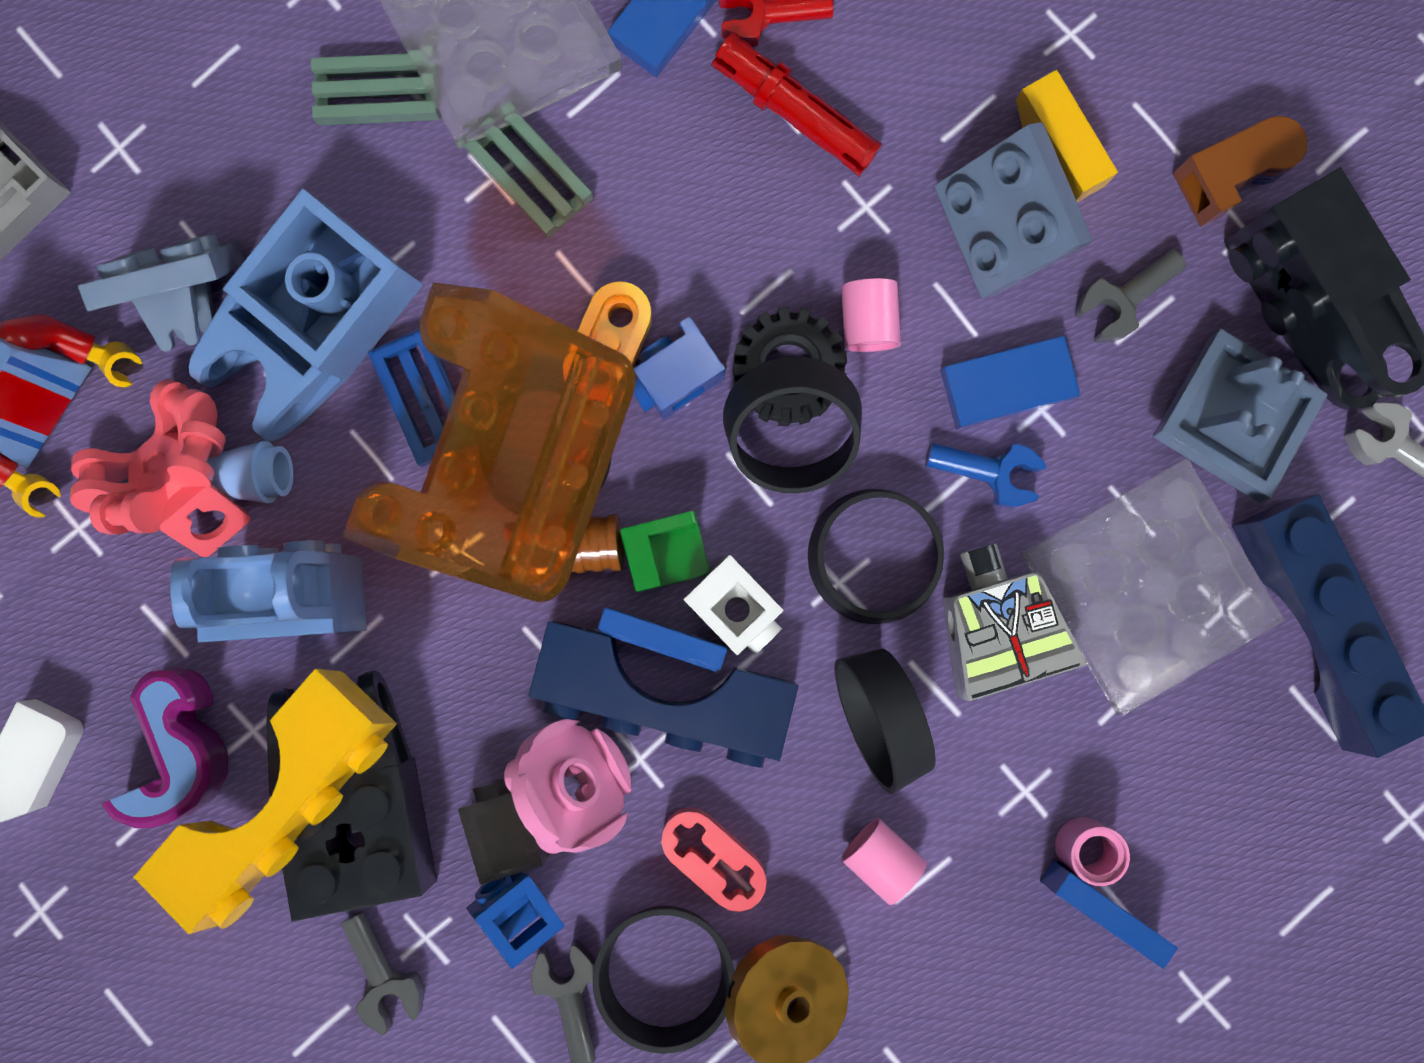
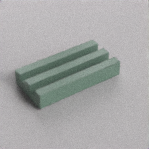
(368, 66)
(564, 209)

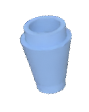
(253, 472)

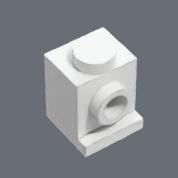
(728, 582)

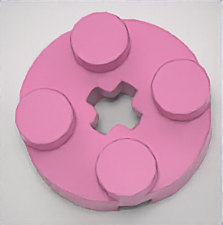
(540, 792)

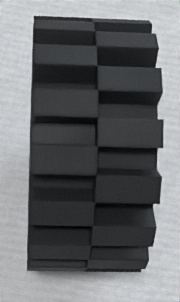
(796, 330)

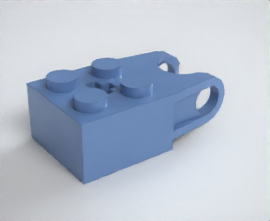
(296, 329)
(269, 592)

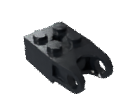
(1331, 289)
(382, 804)

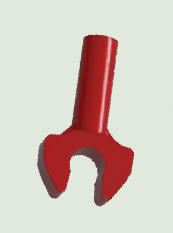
(771, 12)

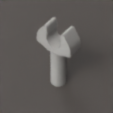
(1395, 440)

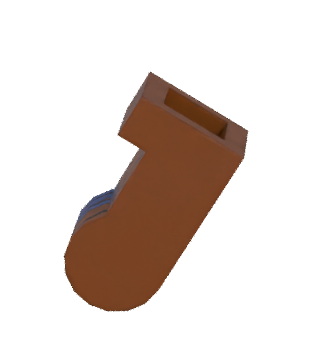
(1251, 156)

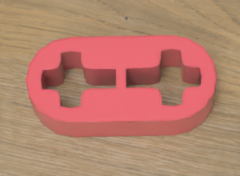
(703, 870)

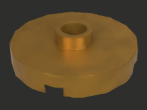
(767, 984)

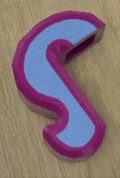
(184, 750)

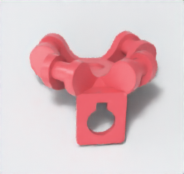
(164, 475)

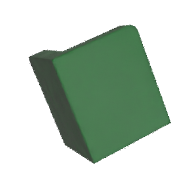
(665, 551)

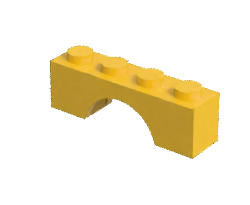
(323, 739)

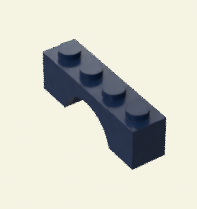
(1360, 671)
(583, 673)

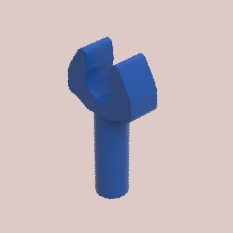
(990, 470)

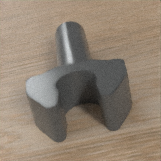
(1126, 297)
(380, 977)
(568, 995)

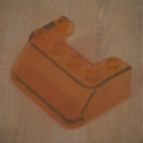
(514, 453)

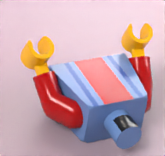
(38, 379)

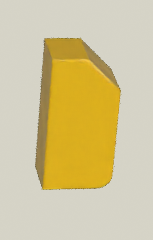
(1073, 139)

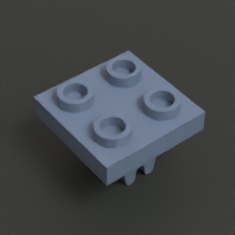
(1013, 211)
(166, 291)
(1240, 415)

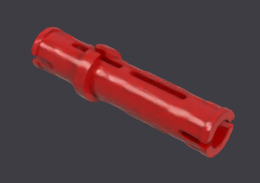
(787, 97)

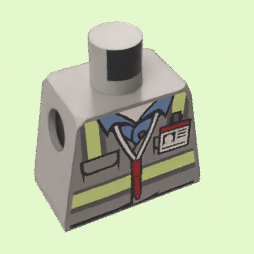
(1004, 629)

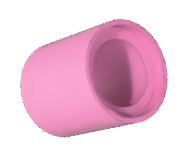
(871, 315)
(884, 861)
(1112, 862)

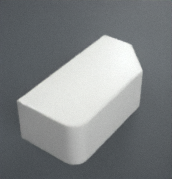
(34, 756)

